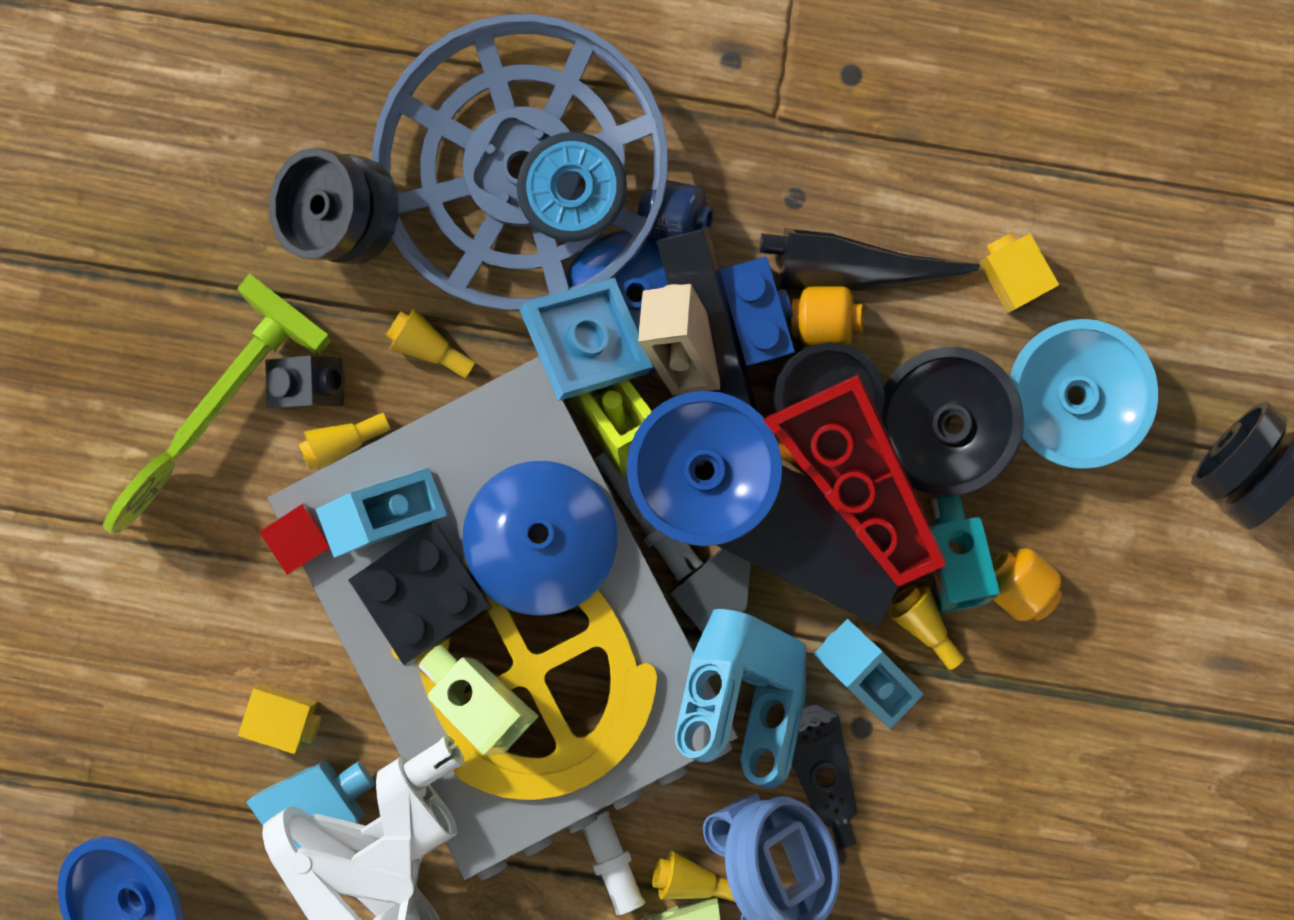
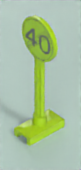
(278, 323)

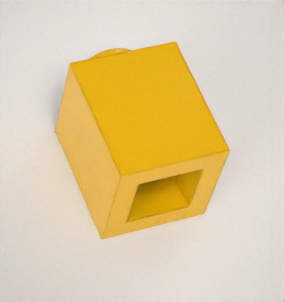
(1017, 270)
(280, 719)

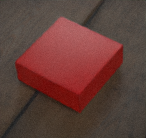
(295, 539)

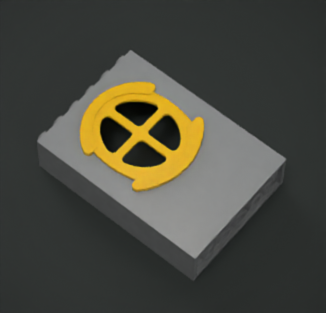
(507, 798)

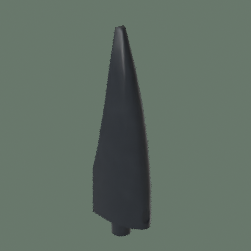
(834, 260)

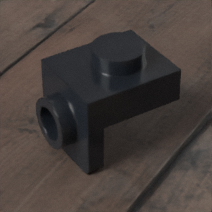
(304, 382)

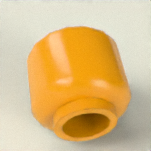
(826, 316)
(1026, 584)

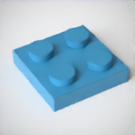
(585, 338)

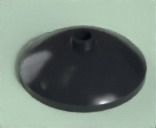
(933, 391)

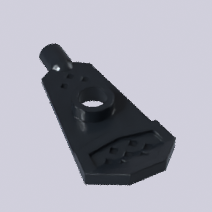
(821, 752)

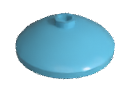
(1115, 385)

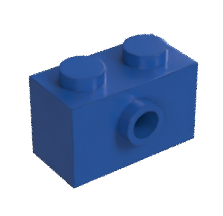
(758, 312)

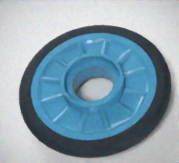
(566, 155)

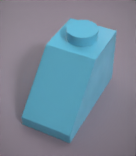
(380, 512)
(868, 673)

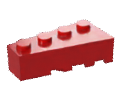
(855, 465)

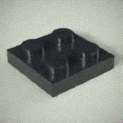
(420, 593)

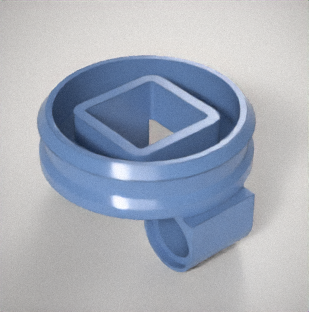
(744, 835)

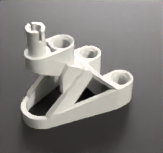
(374, 860)

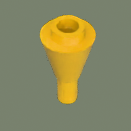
(419, 339)
(333, 443)
(919, 615)
(684, 879)

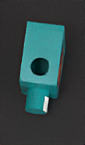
(967, 577)

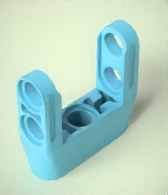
(762, 655)

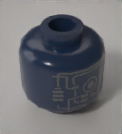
(681, 211)

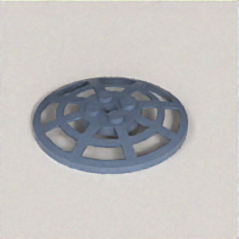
(501, 139)

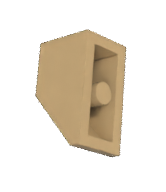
(678, 339)

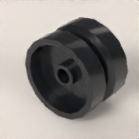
(333, 206)
(820, 368)
(1250, 466)

